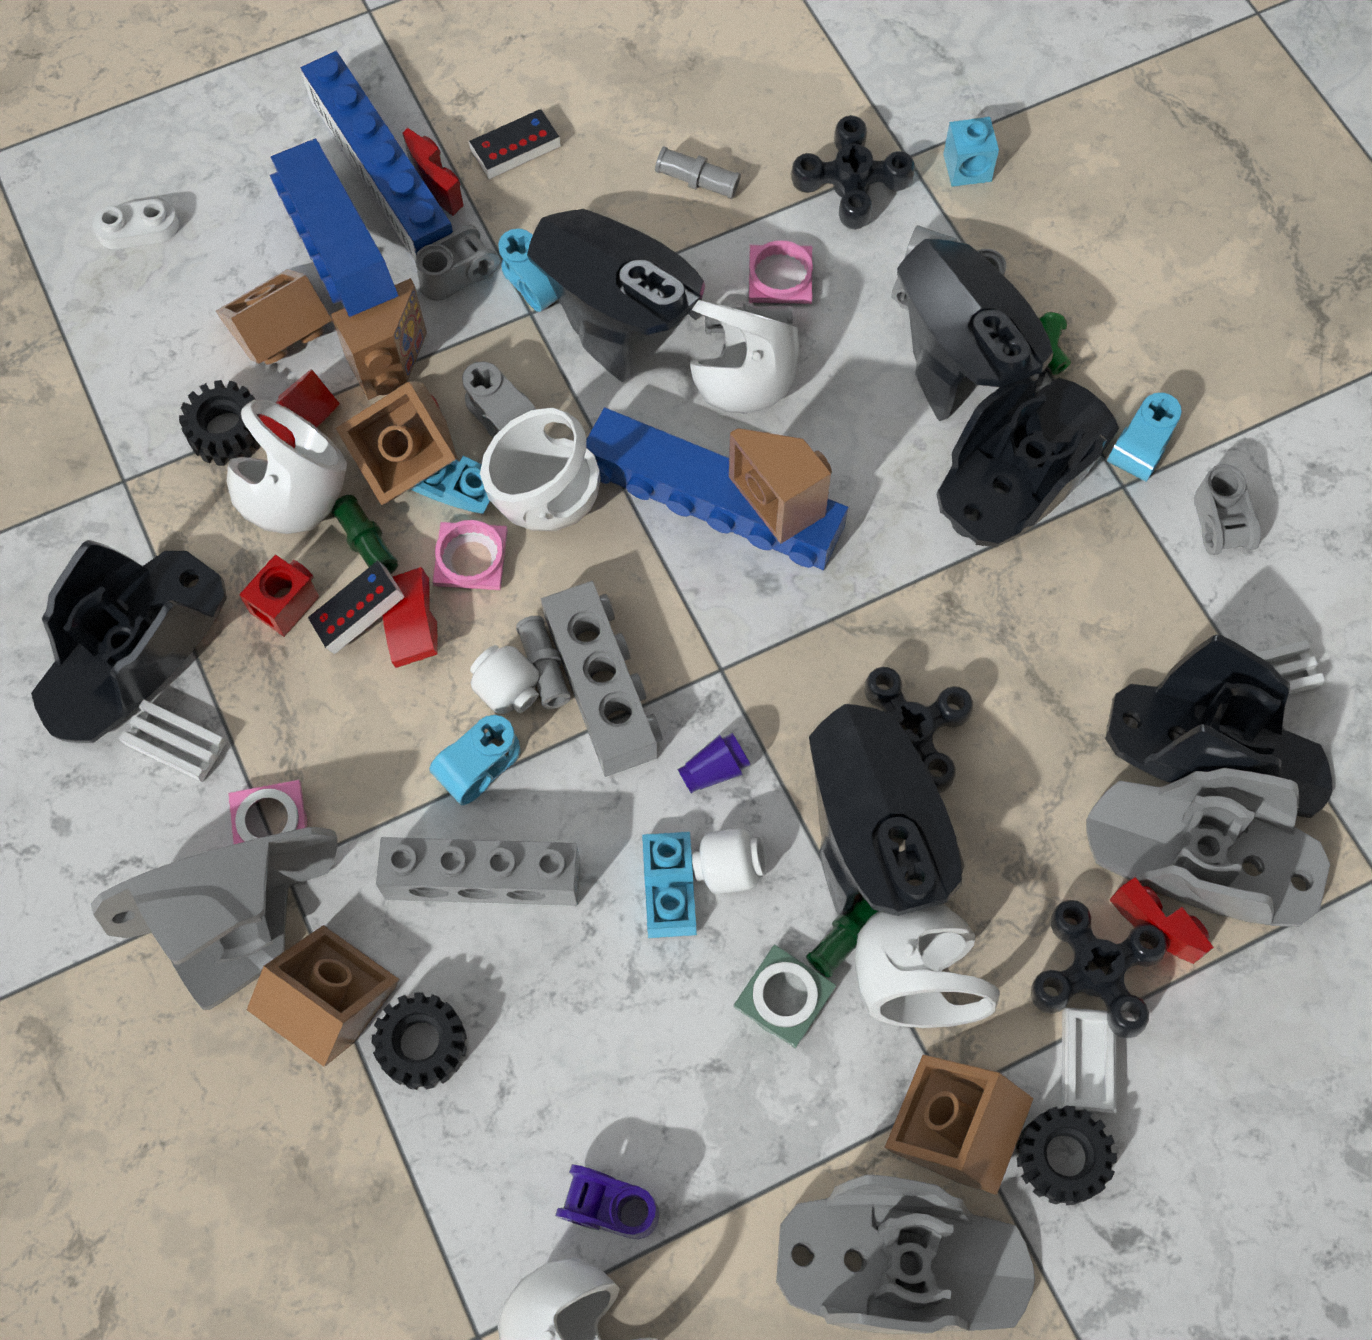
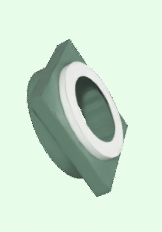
(788, 1028)

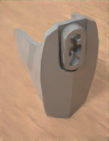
(1199, 833)
(219, 909)
(921, 1257)

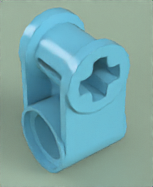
(521, 272)
(1146, 439)
(473, 763)

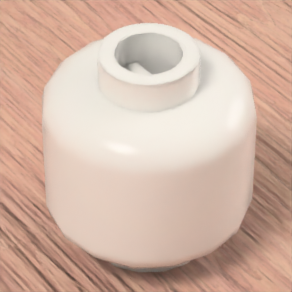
(505, 679)
(730, 861)

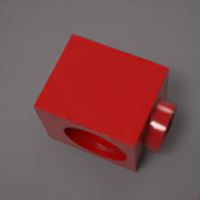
(284, 611)

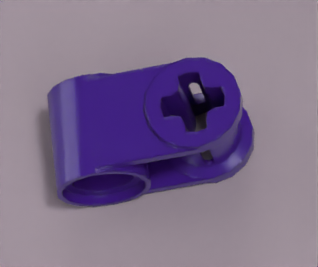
(604, 1203)

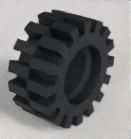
(207, 407)
(402, 1016)
(1097, 1151)

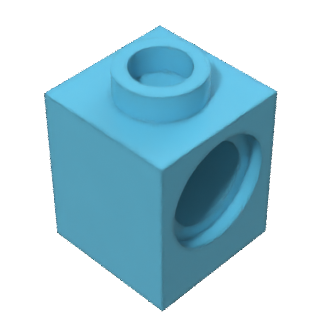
(970, 151)

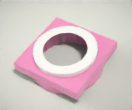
(780, 252)
(455, 534)
(288, 793)

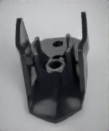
(613, 282)
(968, 323)
(1028, 447)
(119, 635)
(1214, 714)
(874, 791)

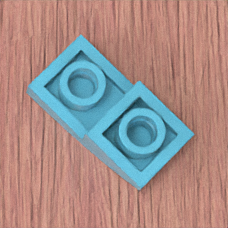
(457, 486)
(669, 885)

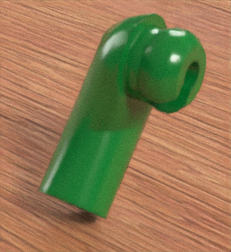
(1053, 325)

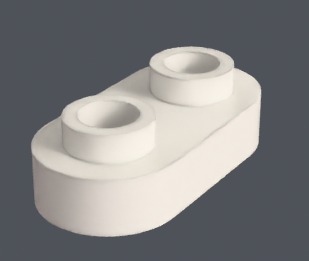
(131, 224)

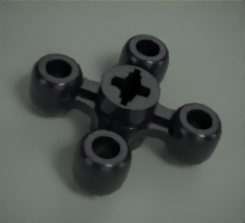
(852, 172)
(922, 718)
(1095, 983)

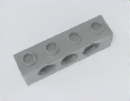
(615, 745)
(478, 871)

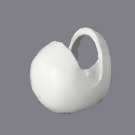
(755, 364)
(540, 478)
(294, 485)
(902, 967)
(558, 1303)

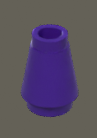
(714, 764)

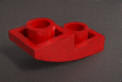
(440, 180)
(306, 398)
(409, 624)
(1185, 933)

